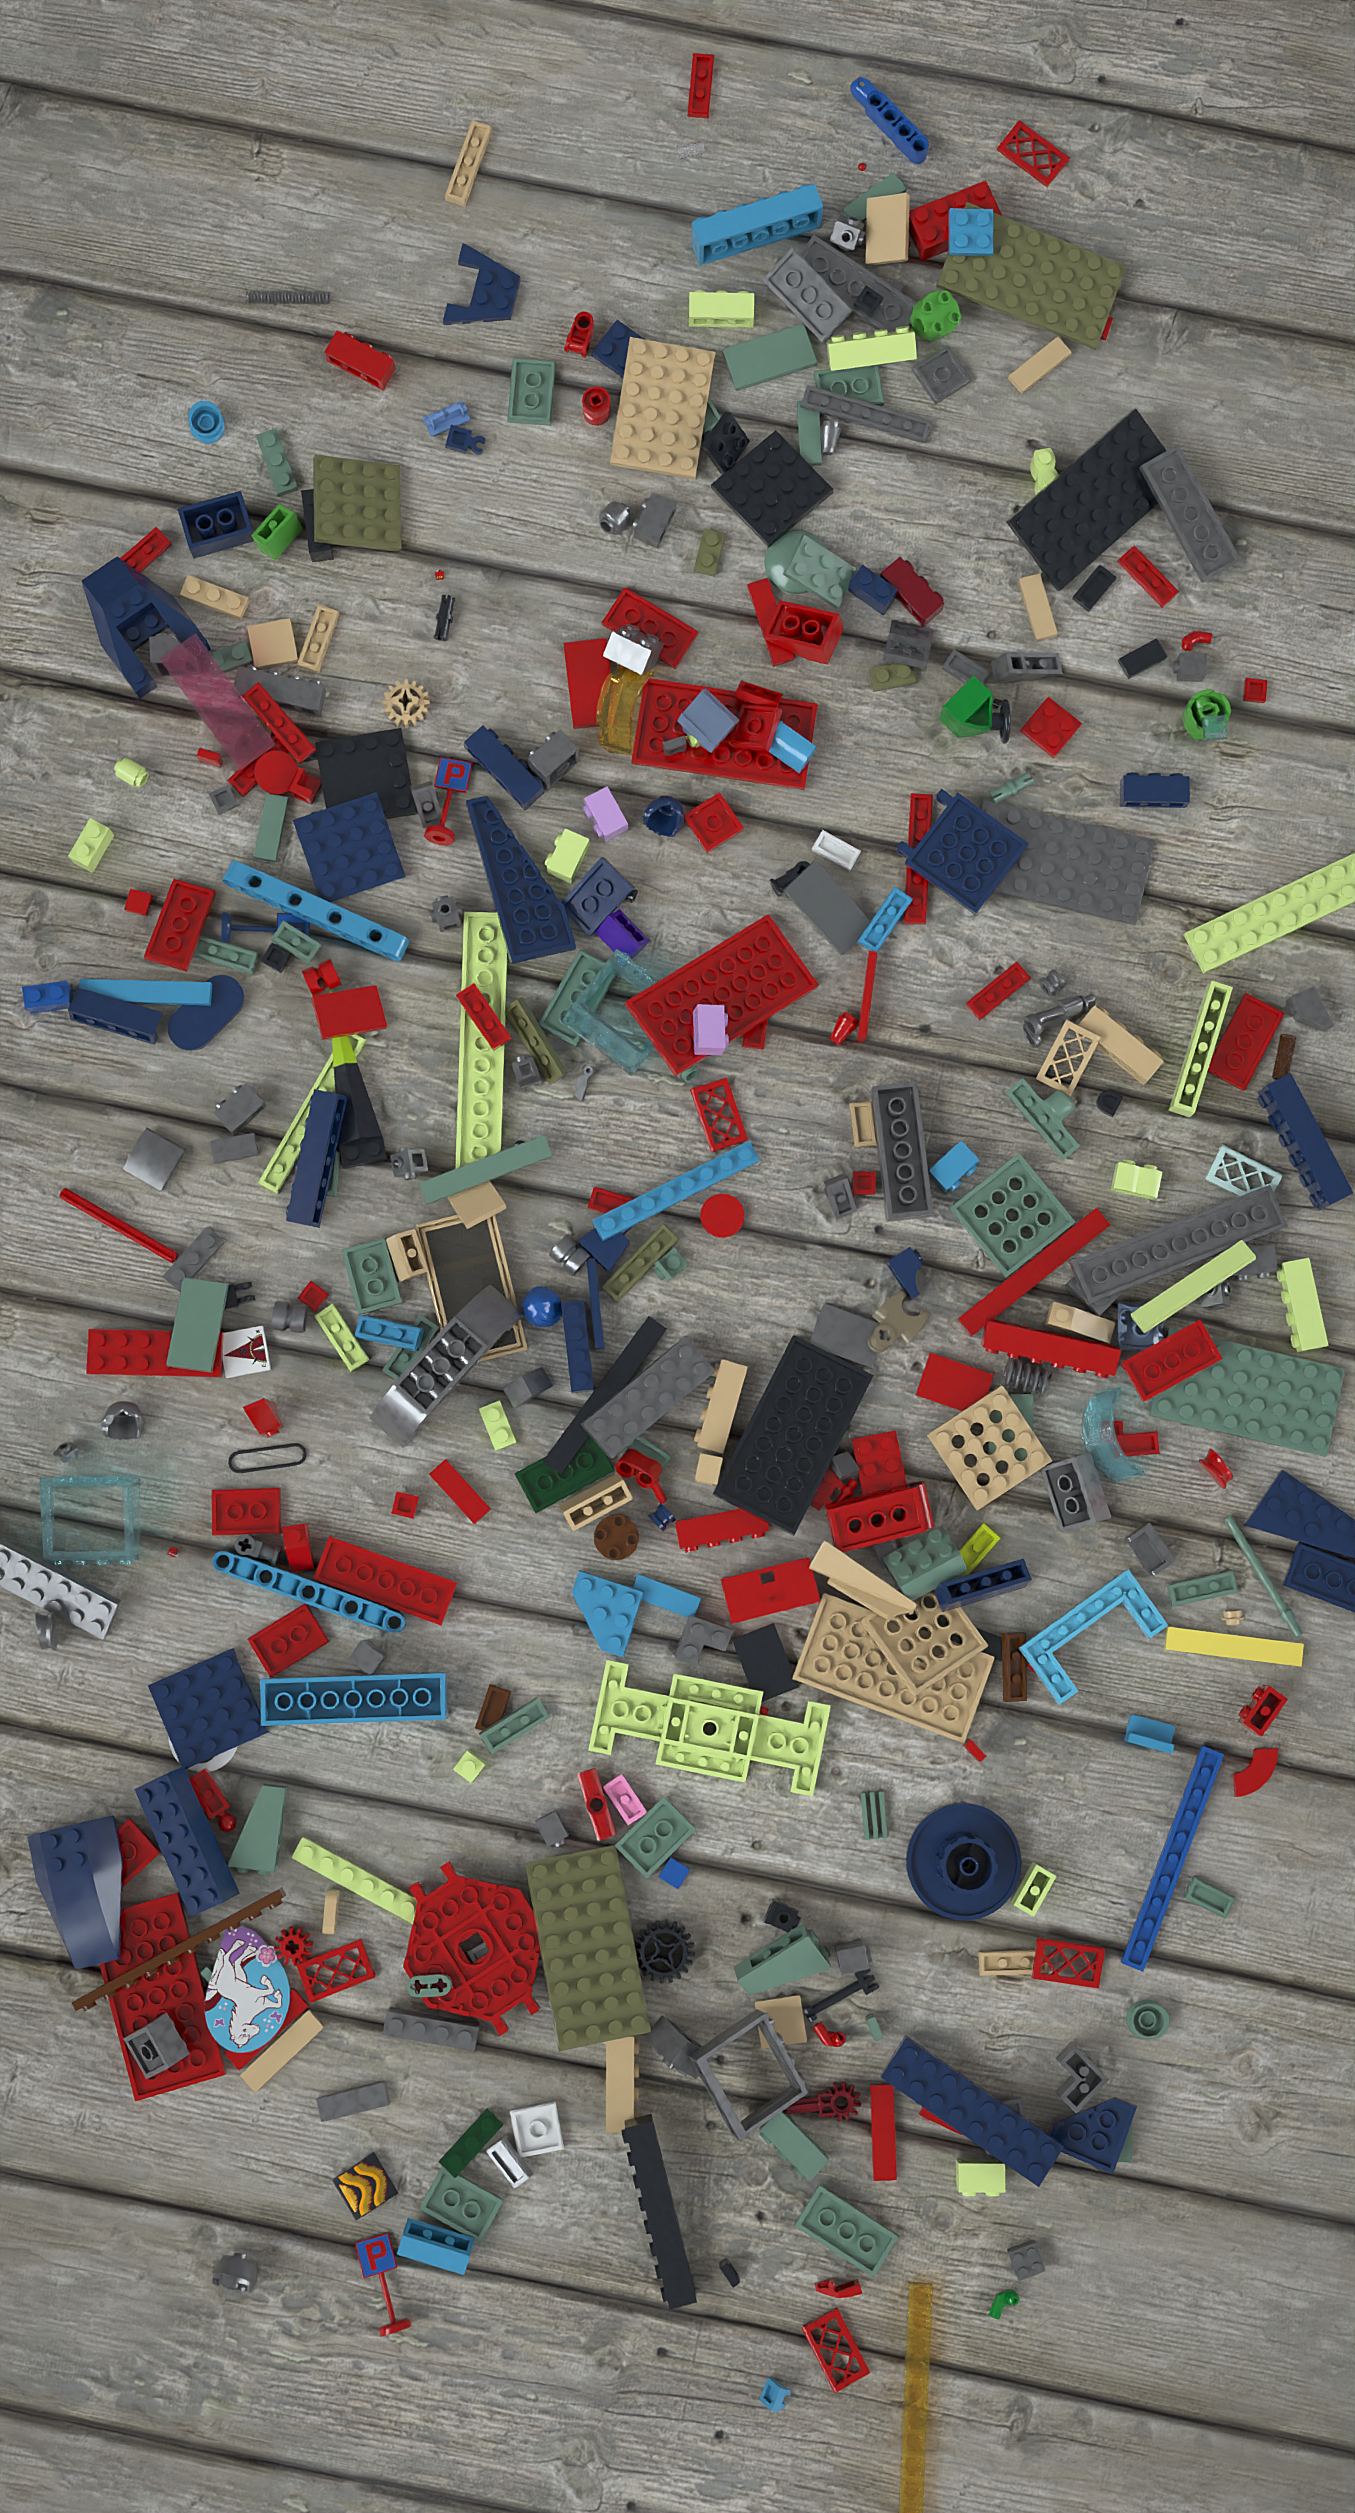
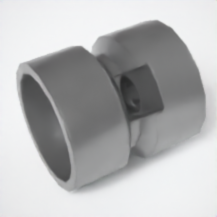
(568, 1253)
(290, 1317)

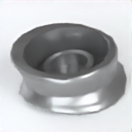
(46, 1631)

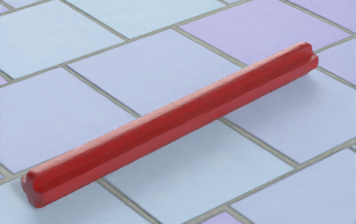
(118, 1225)

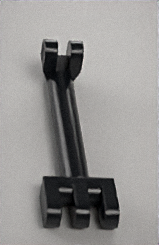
(861, 1983)

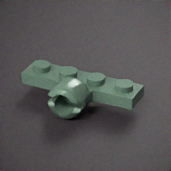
(1046, 1116)

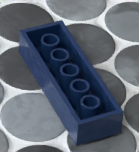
(1304, 1142)
(187, 1841)

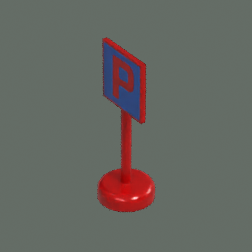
(452, 776)
(375, 2258)

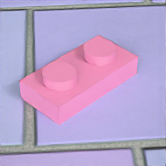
(625, 1799)

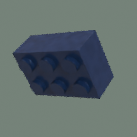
(216, 524)

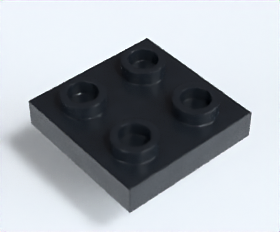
(725, 442)

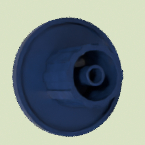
(943, 1844)

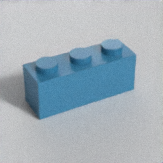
(435, 2246)

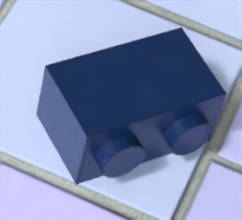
(872, 590)

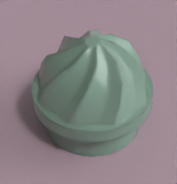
(690, 1073)

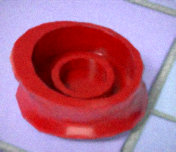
(1216, 1468)

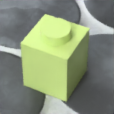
(469, 1766)

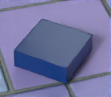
(674, 1873)

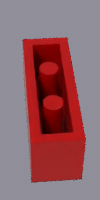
(360, 359)

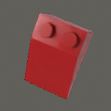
(805, 631)

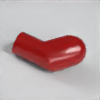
(1194, 637)

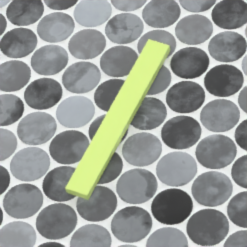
(289, 1148)

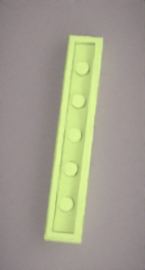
(1193, 1286)

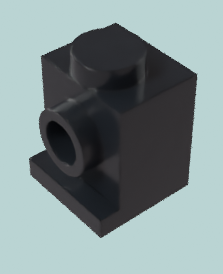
(775, 1910)

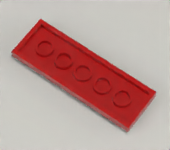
(139, 1354)
(385, 1580)

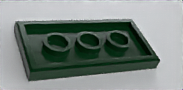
(546, 1486)

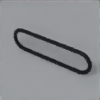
(264, 1449)

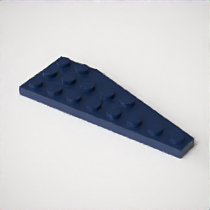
(526, 907)

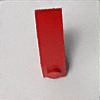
(264, 1417)

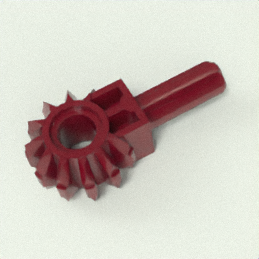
(826, 2103)

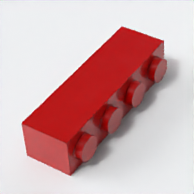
(718, 1527)

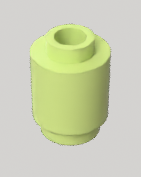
(131, 772)

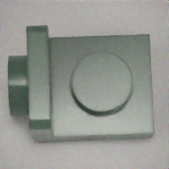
(670, 1265)

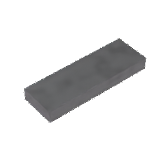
(353, 2101)

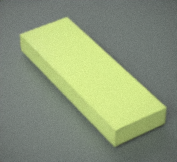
(342, 1337)

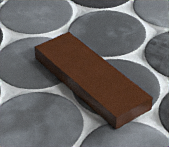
(1014, 1667)

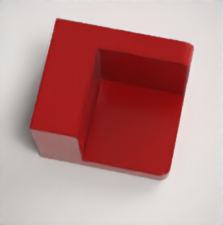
(305, 786)

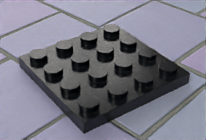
(772, 488)

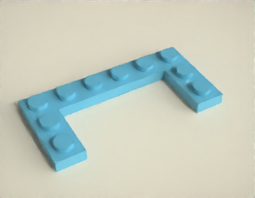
(1040, 1647)

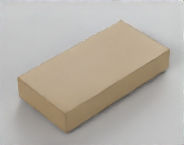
(863, 1124)

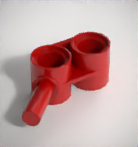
(644, 1469)

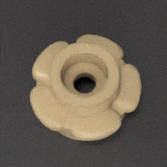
(1232, 1616)

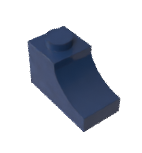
(904, 1268)

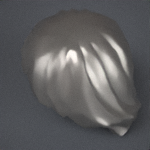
(123, 1421)

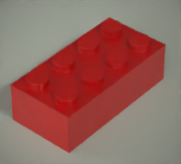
(931, 221)

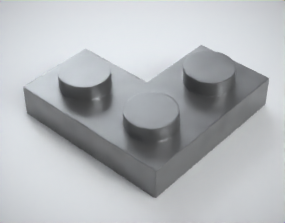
(700, 1632)

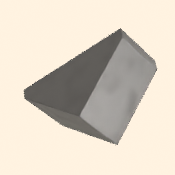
(527, 1387)

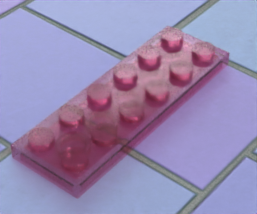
(217, 701)

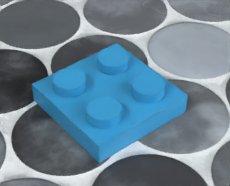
(971, 232)

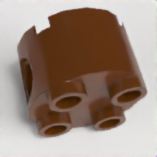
(616, 1537)

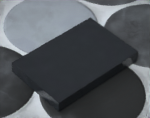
(765, 1662)

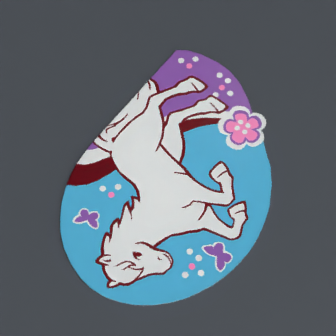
(246, 1992)

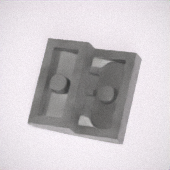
(908, 644)
(154, 1159)

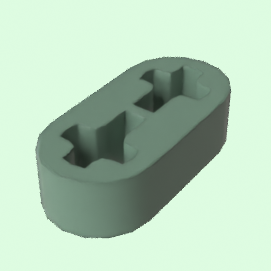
(429, 1991)

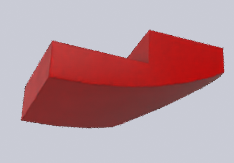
(841, 2291)

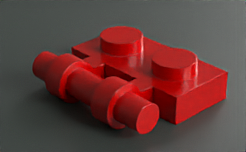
(827, 1486)

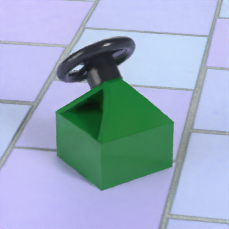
(971, 712)

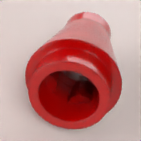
(843, 1028)

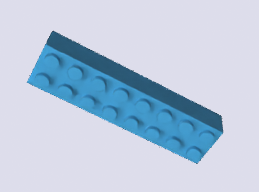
(353, 1698)

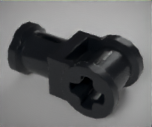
(783, 881)

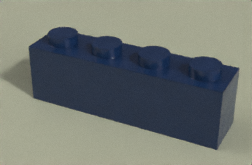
(504, 767)
(577, 1346)
(982, 1585)

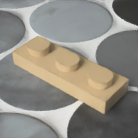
(214, 597)

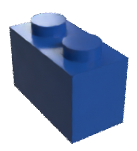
(47, 997)

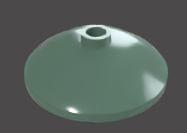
(778, 556)

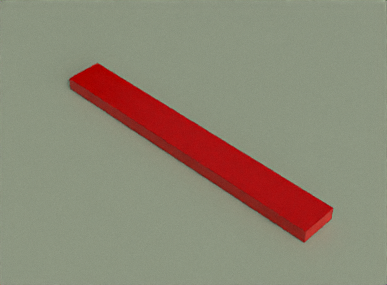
(1034, 1271)

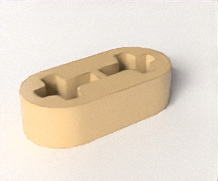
(330, 1911)

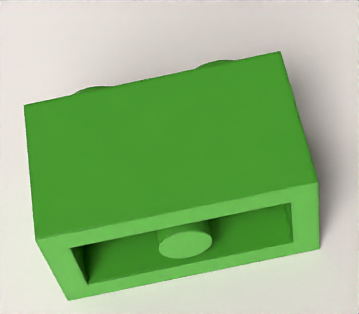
(277, 532)

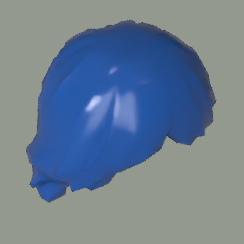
(542, 1307)

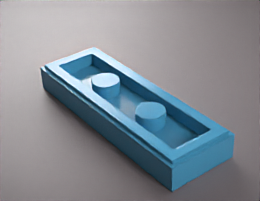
(884, 920)
(389, 1333)
(667, 1596)

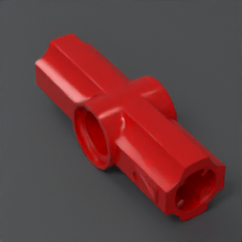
(601, 1818)

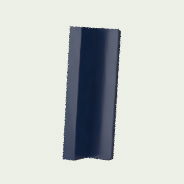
(115, 1015)

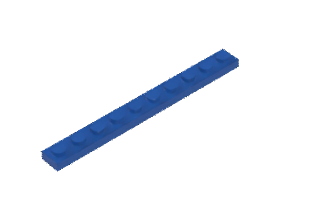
(1172, 1858)

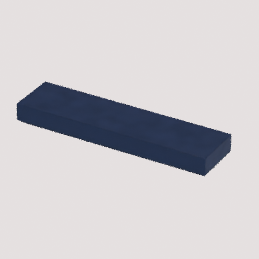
(595, 1304)

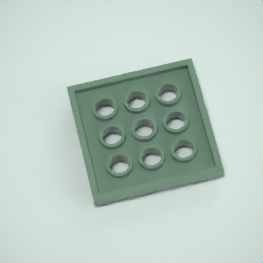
(1010, 1230)

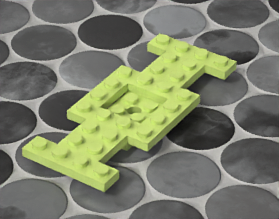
(738, 1736)

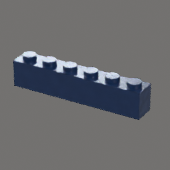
(316, 1158)

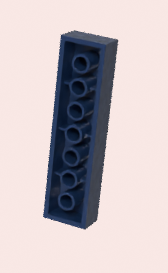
(972, 2110)

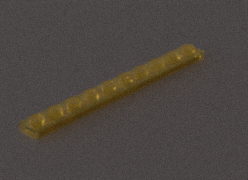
(915, 2397)

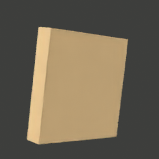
(273, 644)
(477, 1204)
(787, 2018)

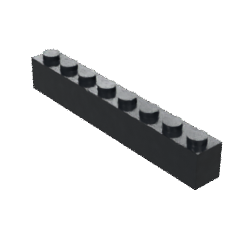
(660, 2211)

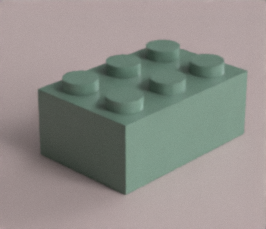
(925, 1563)

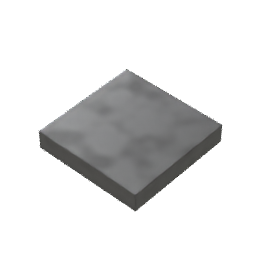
(941, 374)

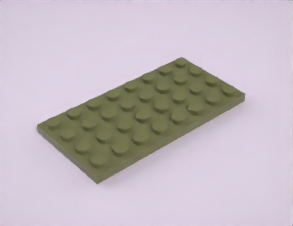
(1038, 281)
(587, 1948)

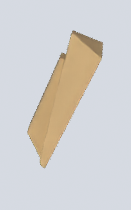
(860, 1583)

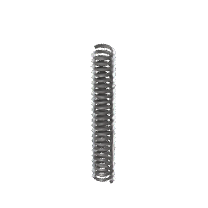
(296, 299)

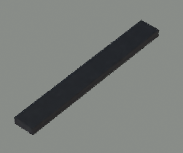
(613, 1381)

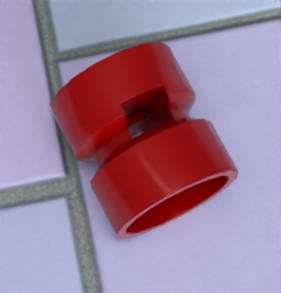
(596, 405)
(325, 970)

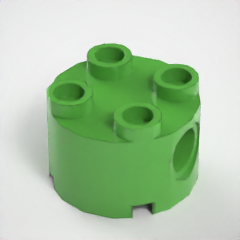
(935, 315)
(1201, 705)

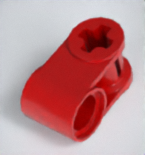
(580, 338)

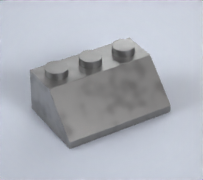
(1075, 1492)

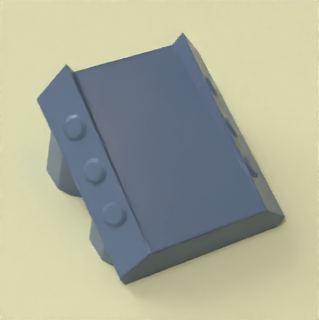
(707, 720)
(1129, 1333)

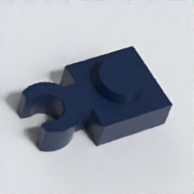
(460, 440)

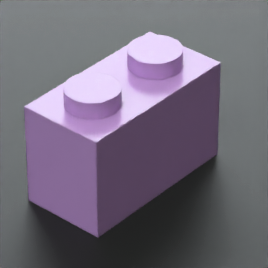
(605, 814)
(710, 1029)

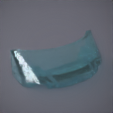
(1101, 1439)

